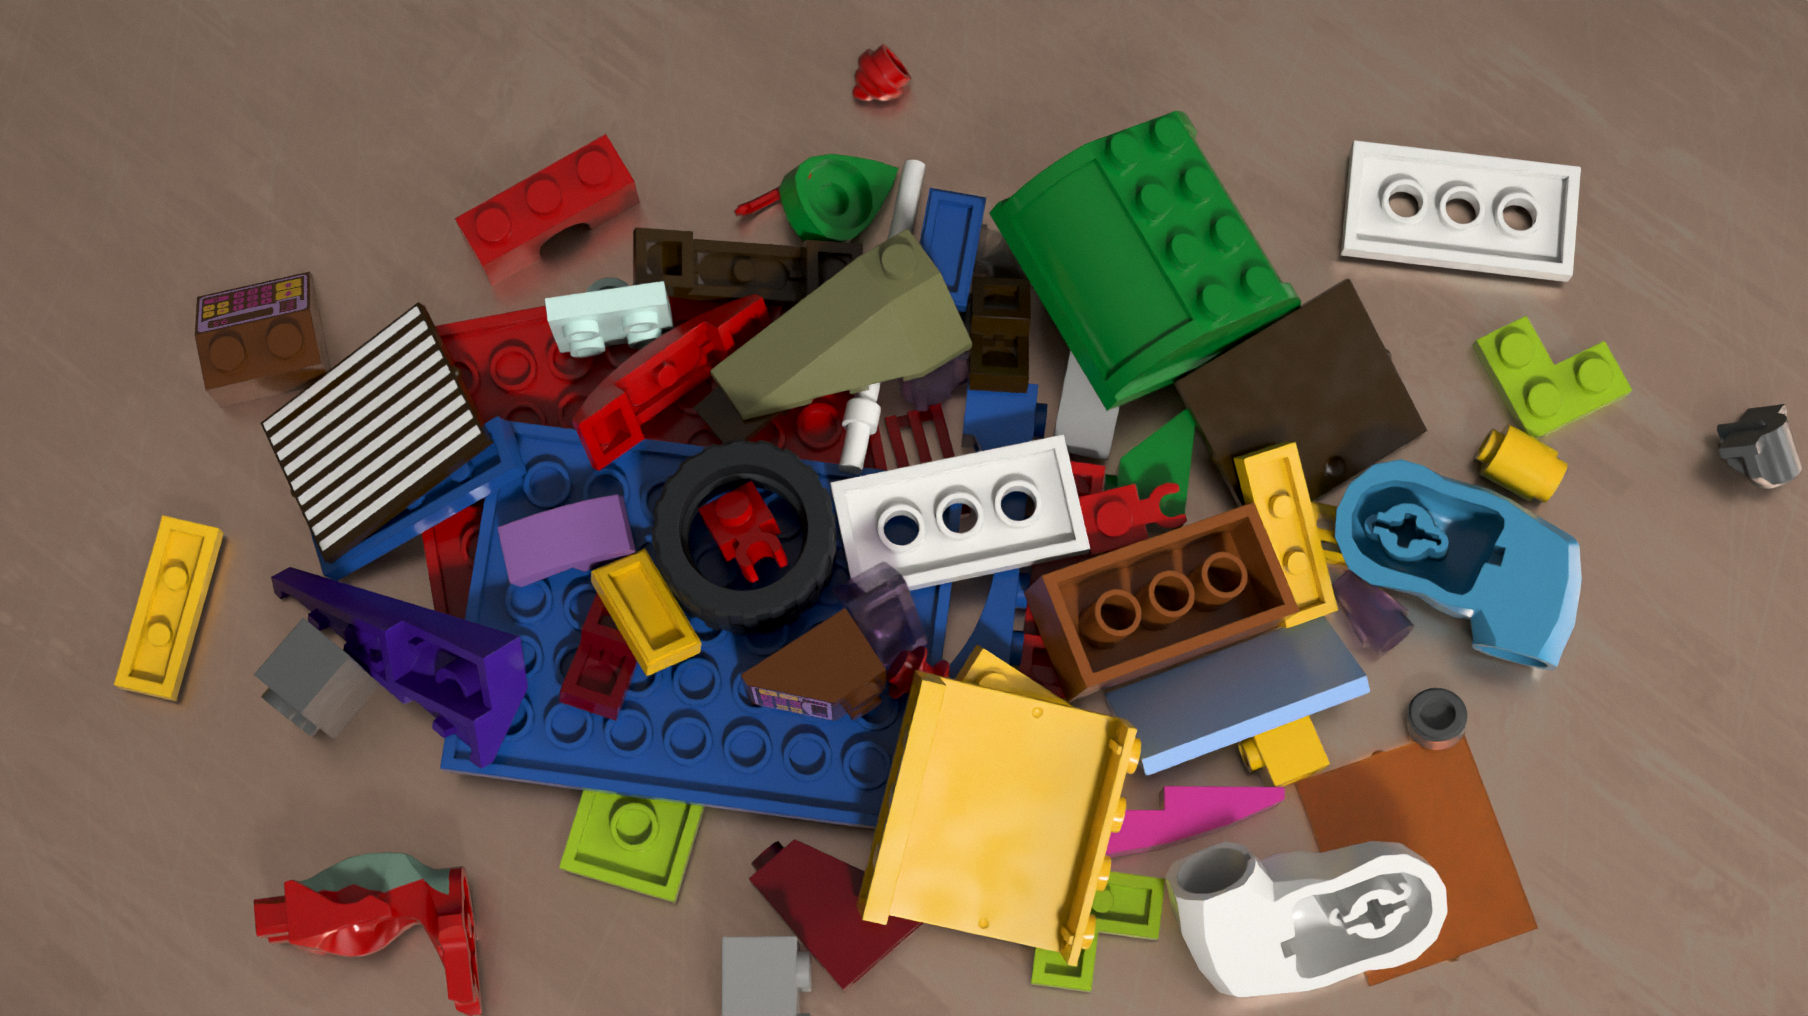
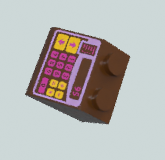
(260, 340)
(820, 673)

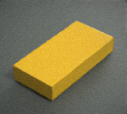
(645, 612)

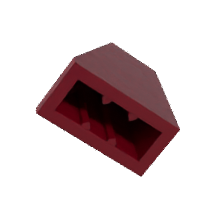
(818, 904)

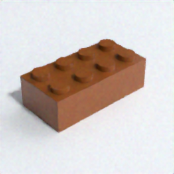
(1160, 601)

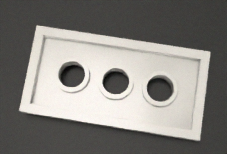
(1488, 184)
(981, 482)

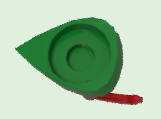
(829, 196)

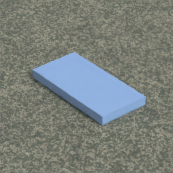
(1238, 693)

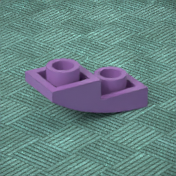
(566, 538)

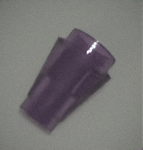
(1372, 613)

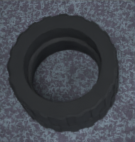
(724, 469)

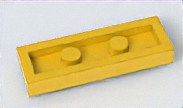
(1279, 490)
(169, 608)

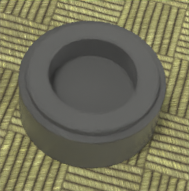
(1436, 718)

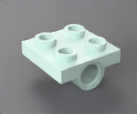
(609, 316)

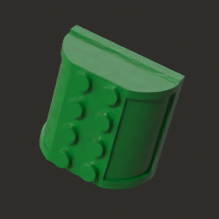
(1141, 258)

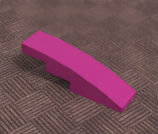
(1189, 814)

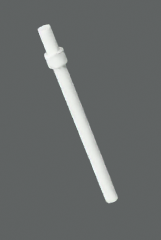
(862, 411)

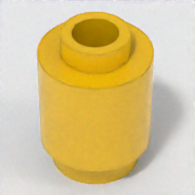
(1521, 463)

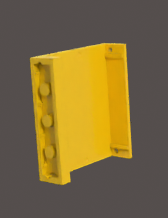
(998, 815)

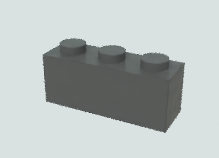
(315, 681)

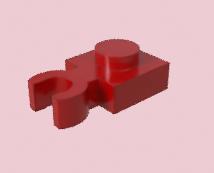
(1120, 519)
(744, 529)

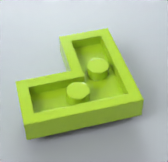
(1543, 394)
(1125, 908)

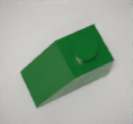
(1157, 461)

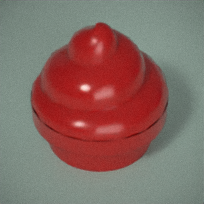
(879, 75)

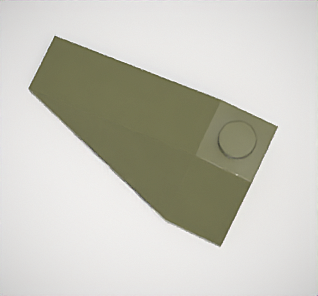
(861, 327)

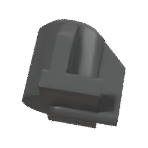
(1761, 446)

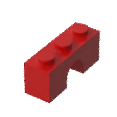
(516, 223)

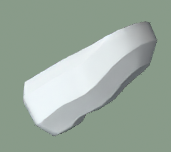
(1303, 914)

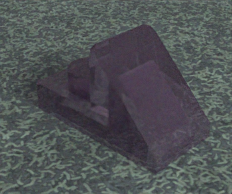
(883, 611)

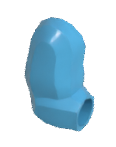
(1465, 557)

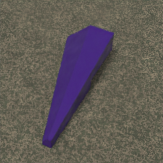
(448, 665)

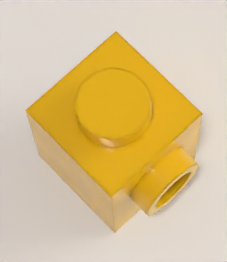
(1285, 753)

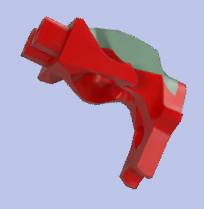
(370, 903)

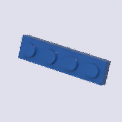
(473, 481)

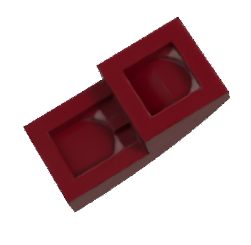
(600, 667)

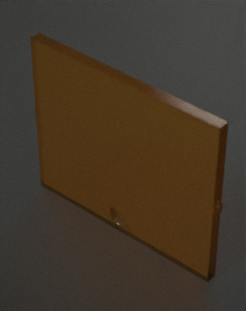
(1442, 813)

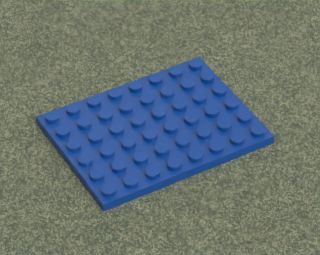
(690, 726)

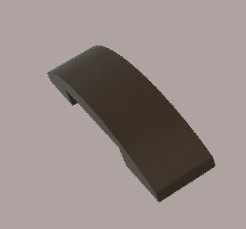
(734, 270)

